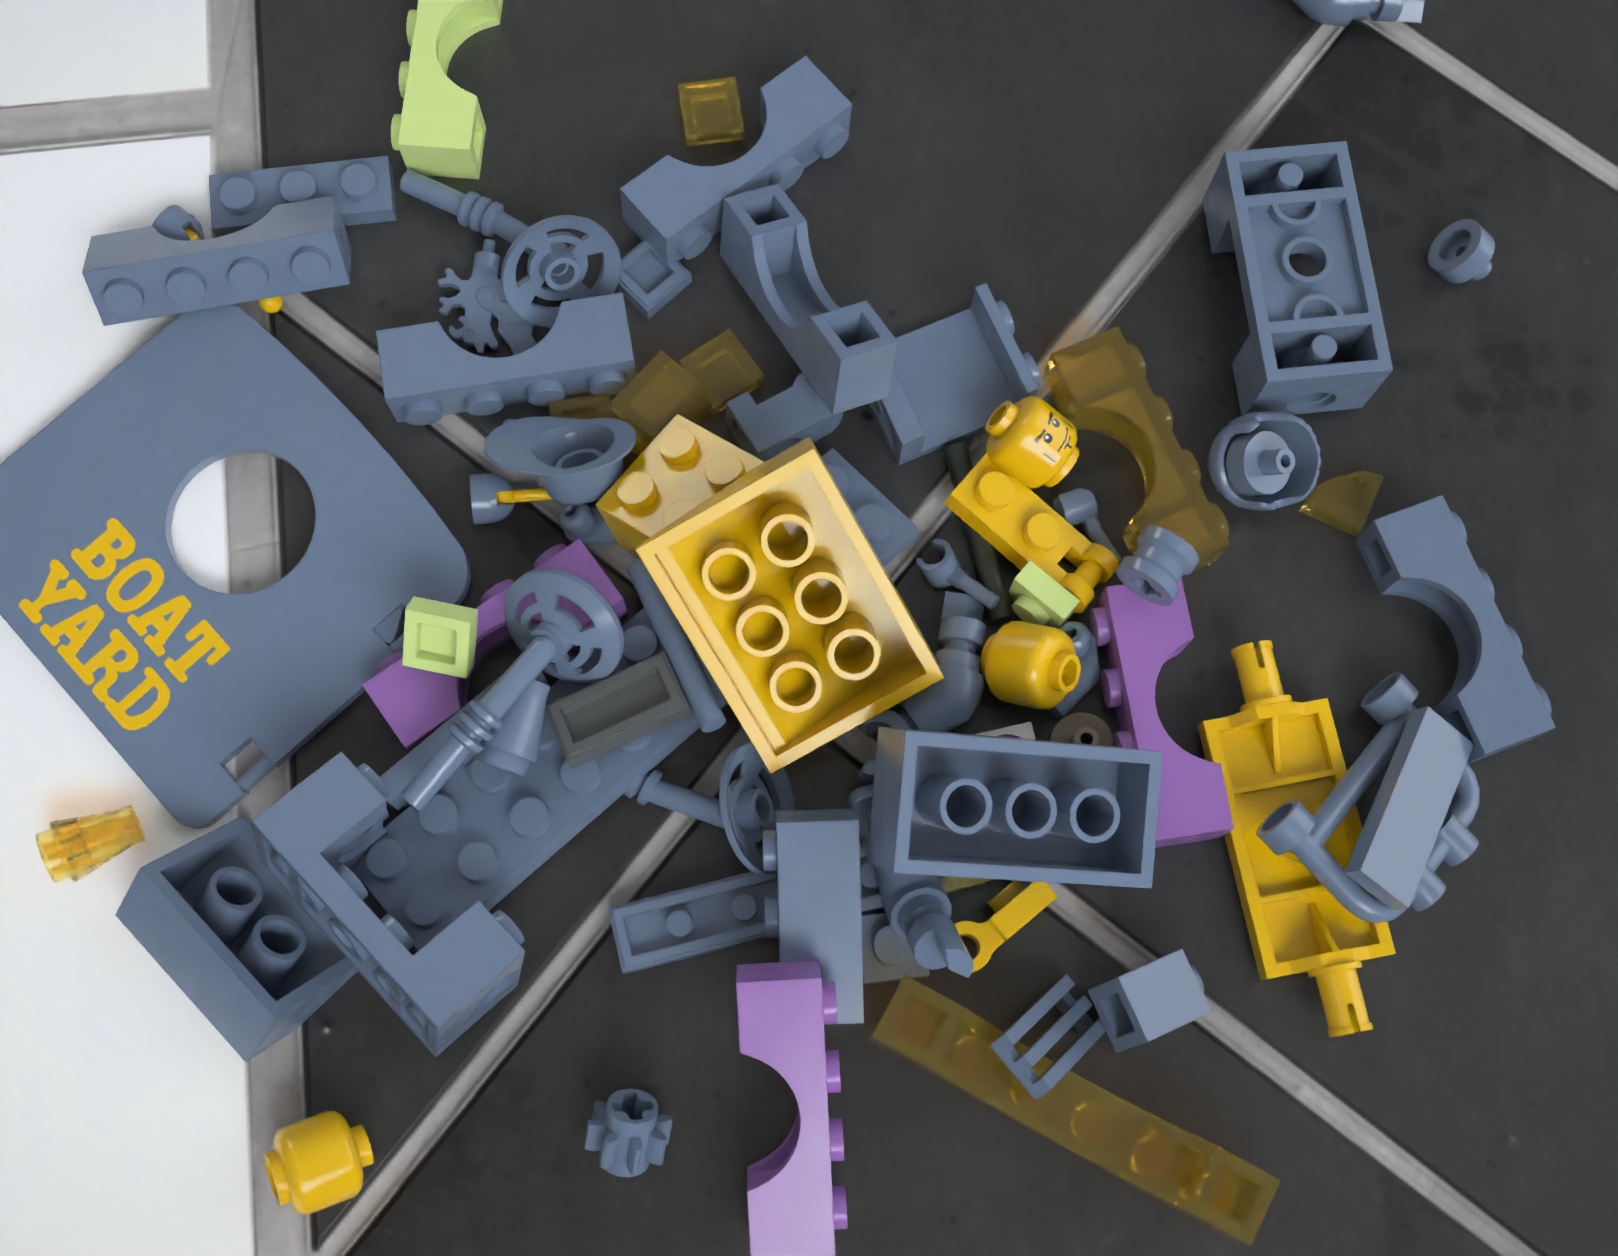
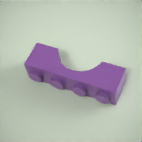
(1136, 645)
(422, 700)
(791, 1189)

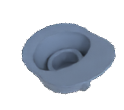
(567, 456)

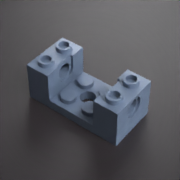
(1314, 337)
(309, 848)

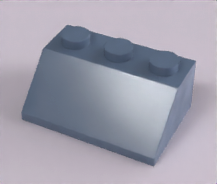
(233, 938)

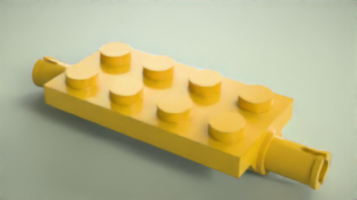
(1293, 922)

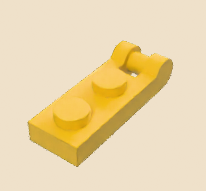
(1029, 529)

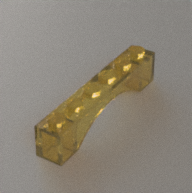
(1078, 1115)

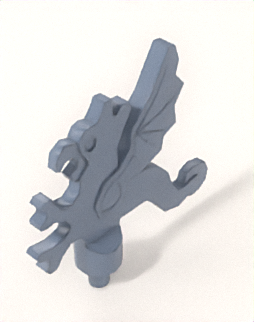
(481, 300)

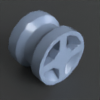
(1157, 565)

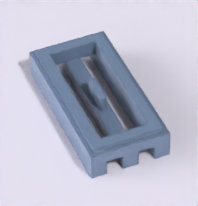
(1073, 1015)

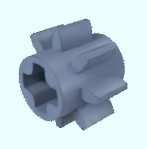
(628, 1132)

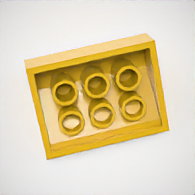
(790, 606)

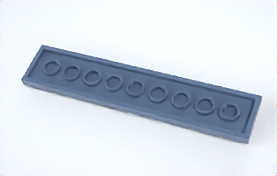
(499, 827)

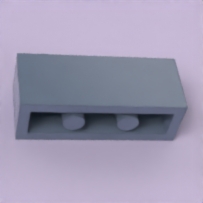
(818, 898)

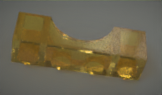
(1105, 390)

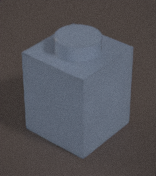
(1150, 1001)

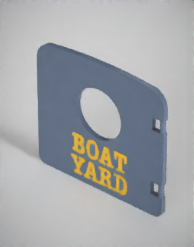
(142, 648)

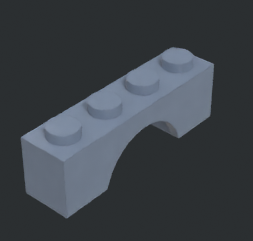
(682, 203)
(284, 253)
(839, 350)
(434, 377)
(1427, 559)

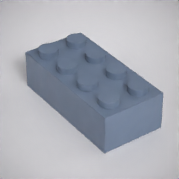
(1014, 808)

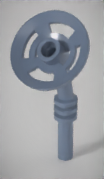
(549, 257)
(546, 645)
(741, 808)

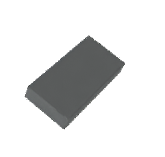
(617, 709)

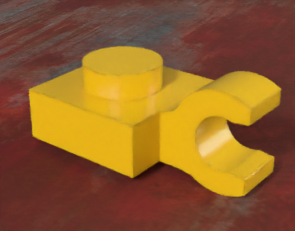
(1013, 909)

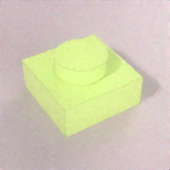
(1041, 598)
(440, 637)

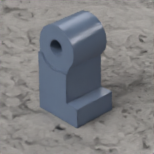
(780, 420)

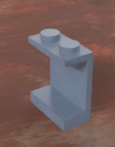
(953, 378)

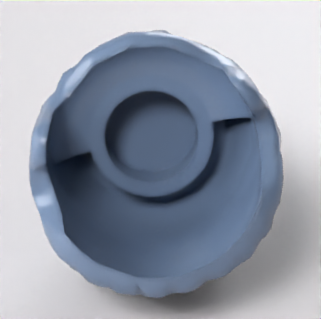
(1299, 440)

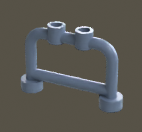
(1305, 833)

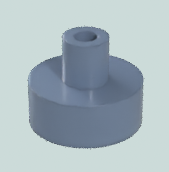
(1462, 252)
(1259, 463)

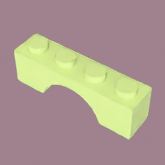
(439, 121)

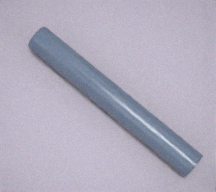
(677, 650)

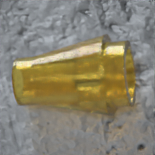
(86, 842)

